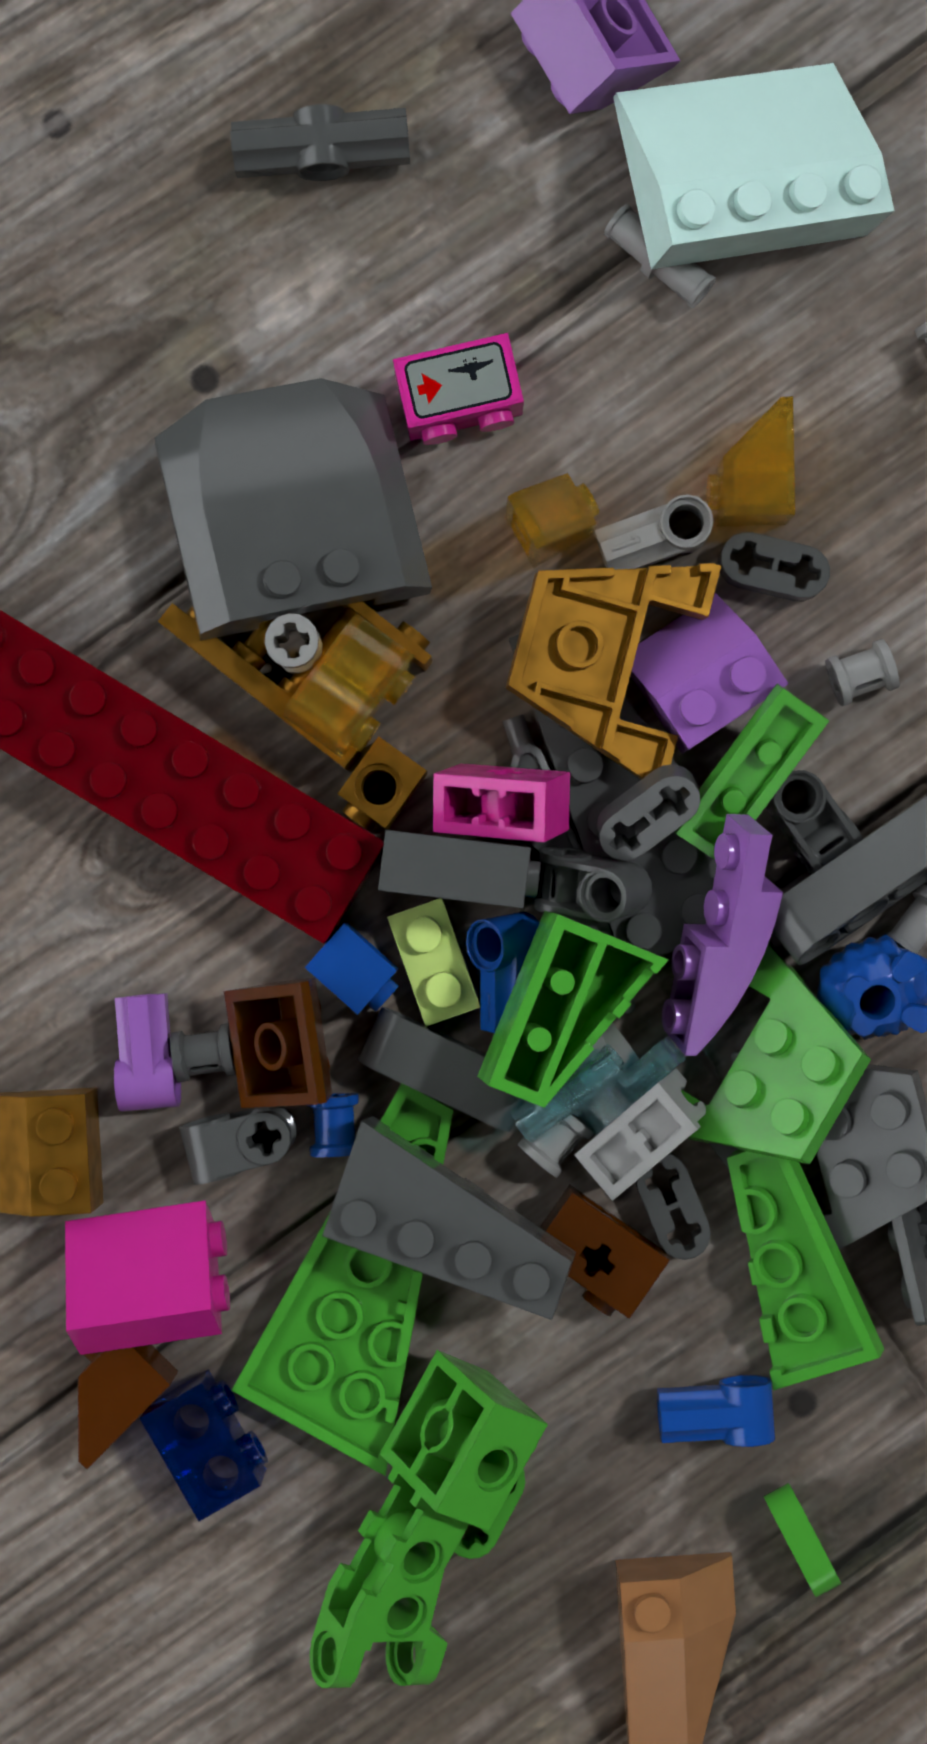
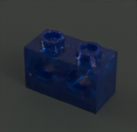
(189, 1449)

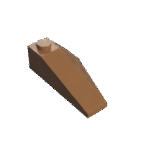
(673, 1642)

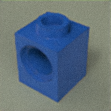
(354, 970)

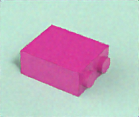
(144, 1277)

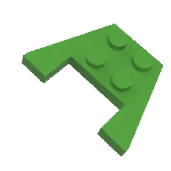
(787, 1075)

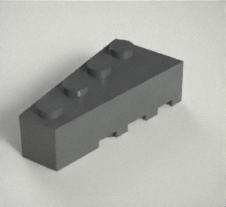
(436, 1222)

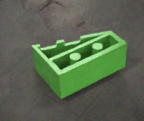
(561, 1006)

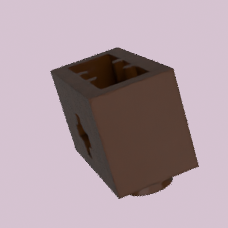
(632, 1258)

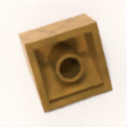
(50, 1152)

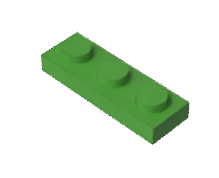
(754, 766)

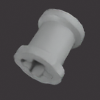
(279, 633)
(862, 672)
(556, 1144)

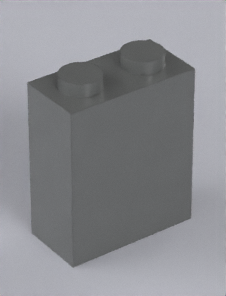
(457, 869)

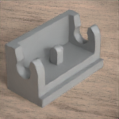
(641, 1136)

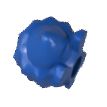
(875, 988)

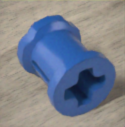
(334, 1126)

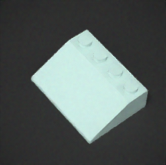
(751, 165)

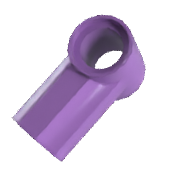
(144, 1067)

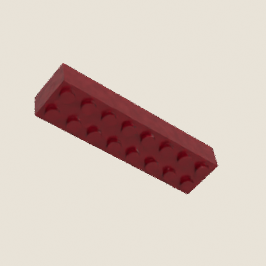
(179, 785)

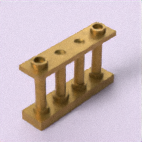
(245, 660)

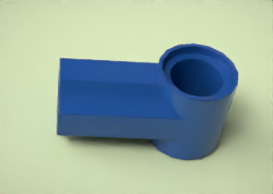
(498, 950)
(733, 1412)

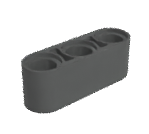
(435, 1067)

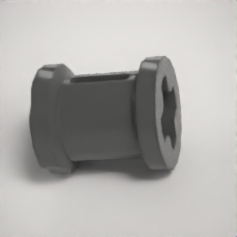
(202, 1053)

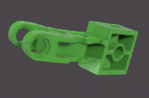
(451, 1468)

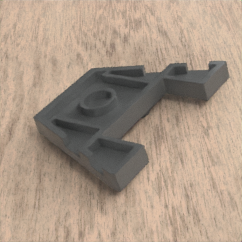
(875, 1153)

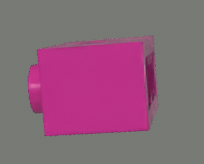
(501, 802)

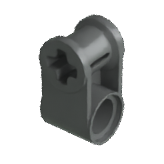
(815, 824)
(580, 885)
(228, 1143)

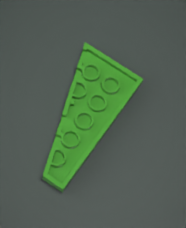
(346, 1324)

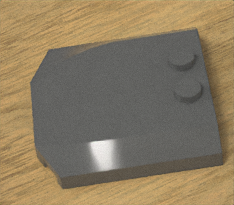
(289, 505)

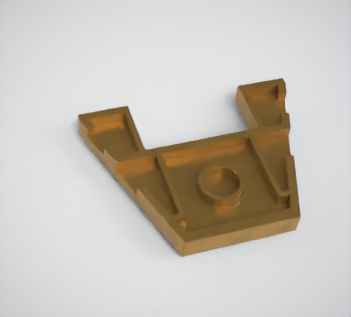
(582, 648)

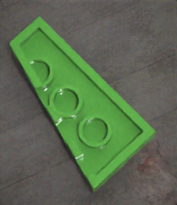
(802, 1282)

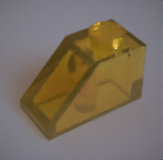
(757, 474)
(551, 517)

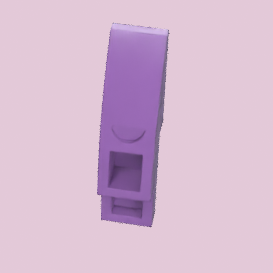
(722, 956)

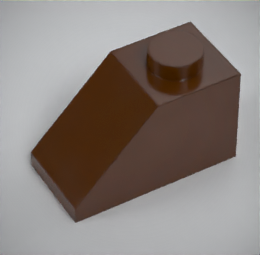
(115, 1393)

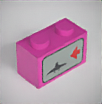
(459, 389)

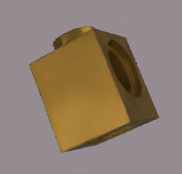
(386, 759)

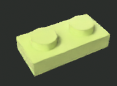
(433, 962)

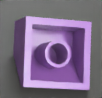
(594, 47)
(703, 673)

